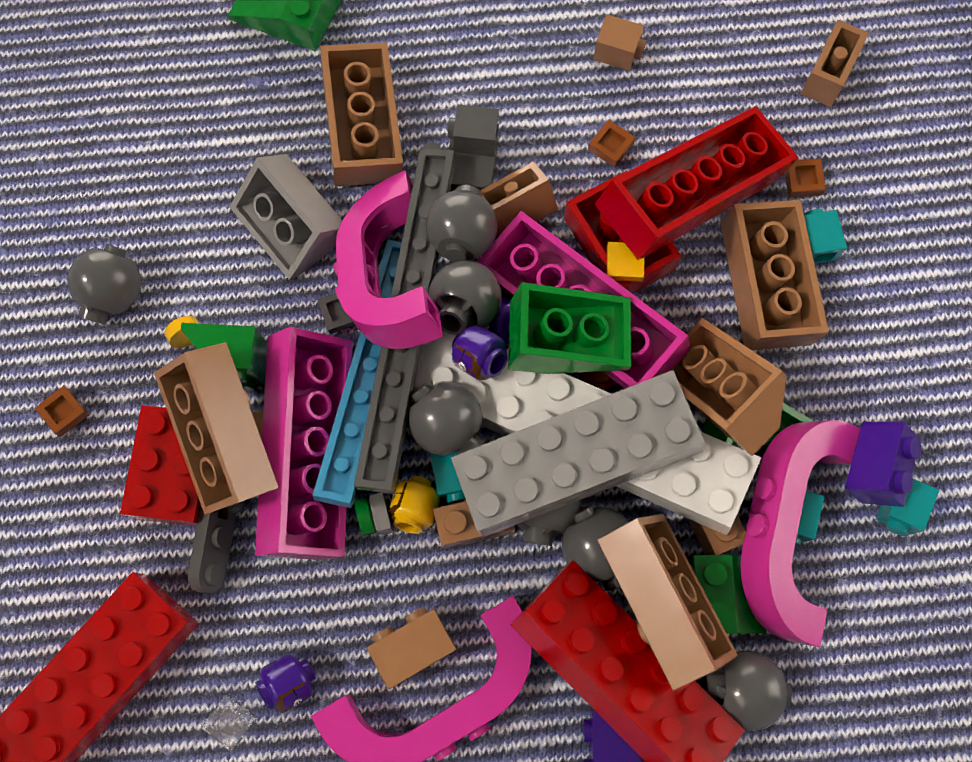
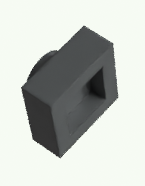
(334, 314)

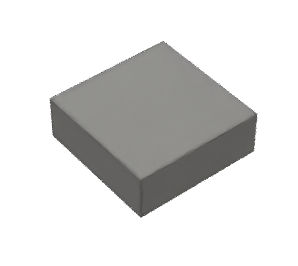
(380, 514)

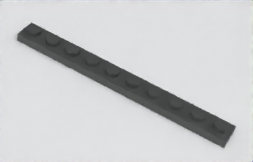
(398, 367)

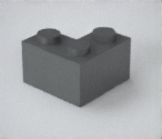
(475, 143)

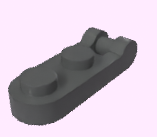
(212, 548)

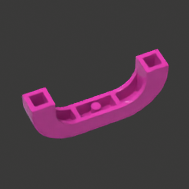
(387, 322)
(775, 525)
(357, 741)

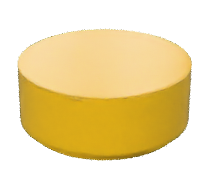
(174, 334)

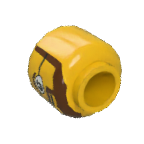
(413, 505)

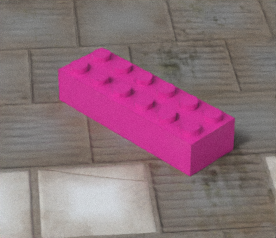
(536, 256)
(300, 406)

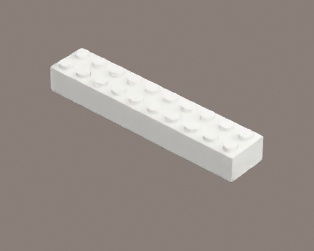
(701, 487)

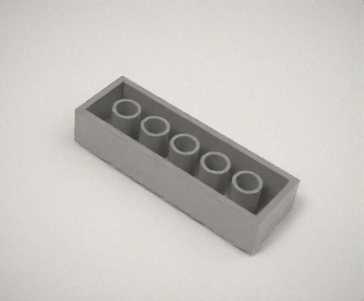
(578, 453)

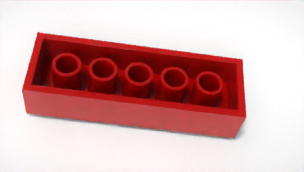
(695, 182)
(94, 674)
(618, 675)

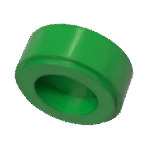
(365, 516)

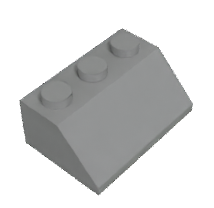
(286, 214)

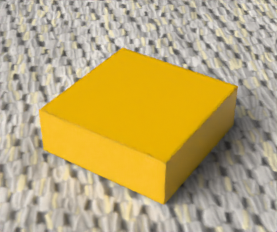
(623, 264)

